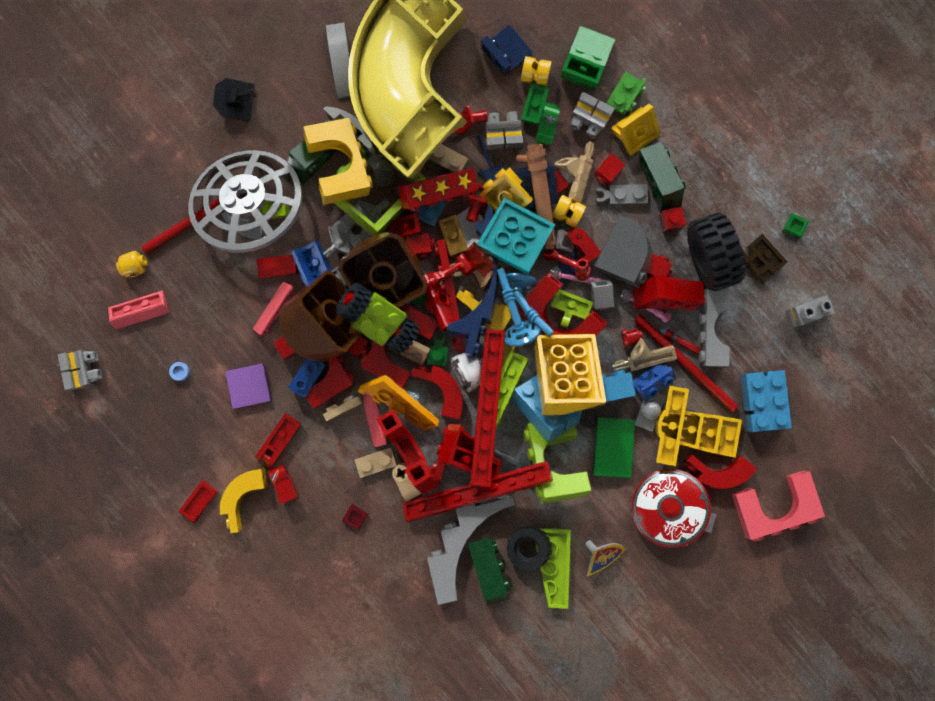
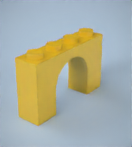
(339, 136)

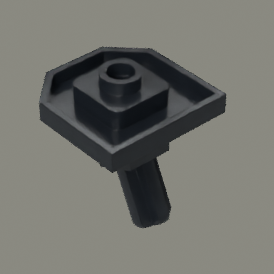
(234, 99)

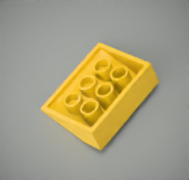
(568, 373)

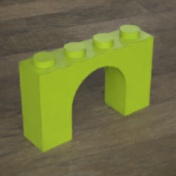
(563, 486)

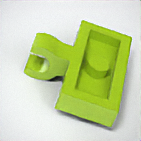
(571, 306)

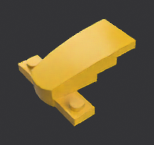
(693, 430)

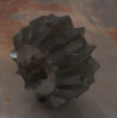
(380, 170)

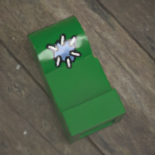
(547, 125)

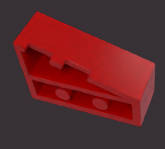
(669, 293)
(458, 450)

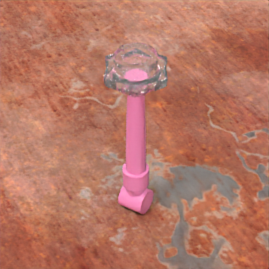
(557, 274)
(627, 295)

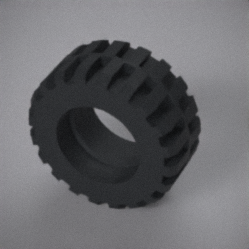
(716, 251)

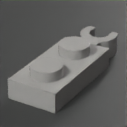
(624, 194)

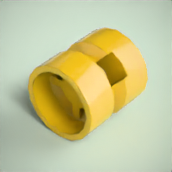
(535, 71)
(562, 208)

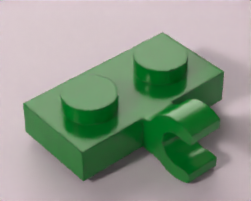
(535, 104)

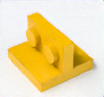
(637, 129)

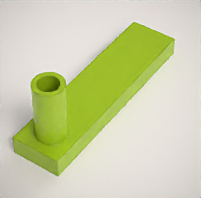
(510, 377)

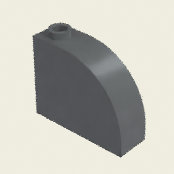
(626, 254)

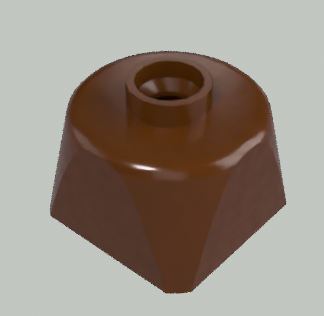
(388, 250)
(312, 321)

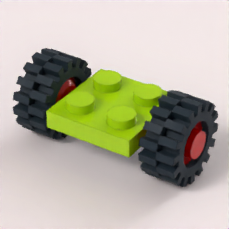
(377, 318)

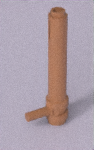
(537, 166)

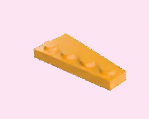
(388, 392)

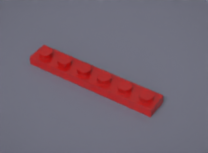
(441, 251)

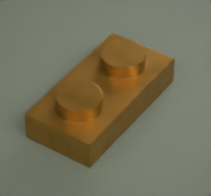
(453, 235)

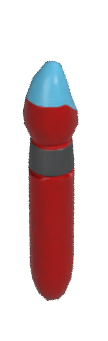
(679, 340)

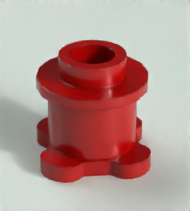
(631, 337)

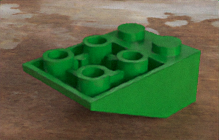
(587, 58)

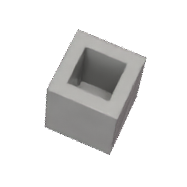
(602, 294)

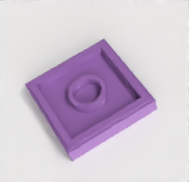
(248, 386)

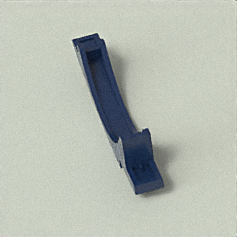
(473, 325)

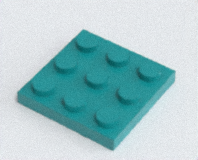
(515, 236)

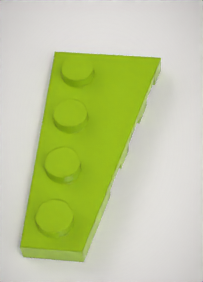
(557, 569)

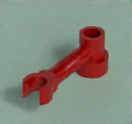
(462, 264)
(581, 266)

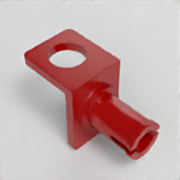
(471, 118)
(476, 205)

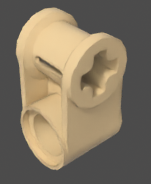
(405, 486)

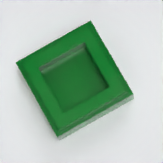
(795, 225)

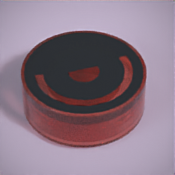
(588, 418)

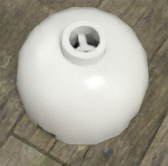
(467, 370)

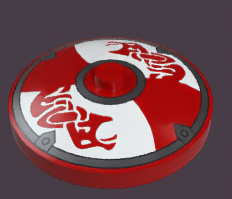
(671, 508)

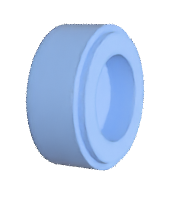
(179, 371)

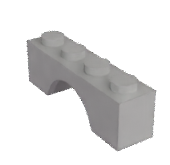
(713, 351)

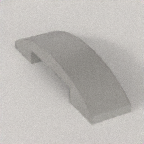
(339, 57)
(337, 114)

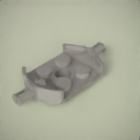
(340, 233)

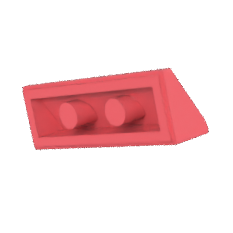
(273, 309)
(138, 310)
(372, 413)

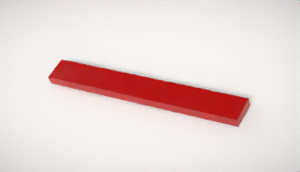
(487, 408)
(468, 495)

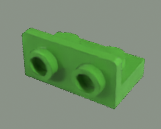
(625, 93)

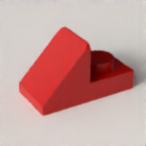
(406, 225)

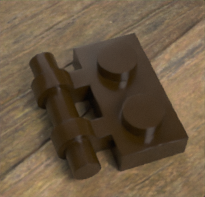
(767, 255)

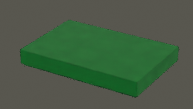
(613, 447)

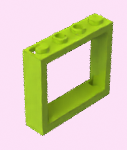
(362, 220)

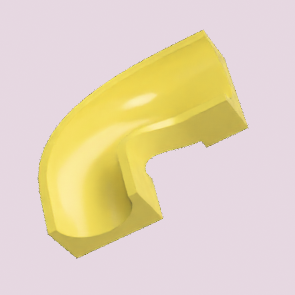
(392, 78)

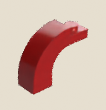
(452, 394)
(732, 476)

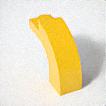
(236, 491)

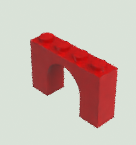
(539, 301)
(377, 360)
(332, 385)
(418, 468)

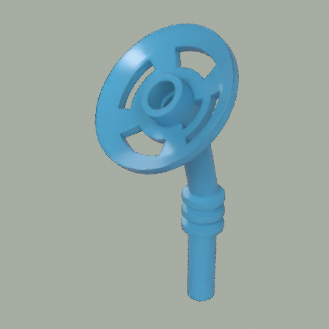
(518, 283)
(519, 326)

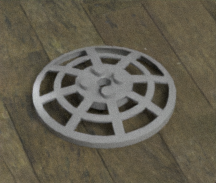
(247, 206)

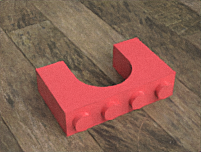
(805, 508)

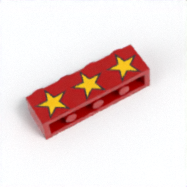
(437, 188)

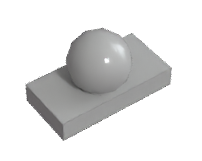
(649, 412)

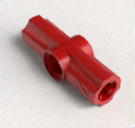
(438, 303)

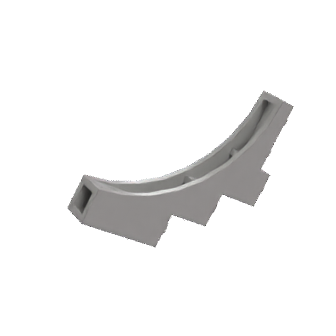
(454, 536)

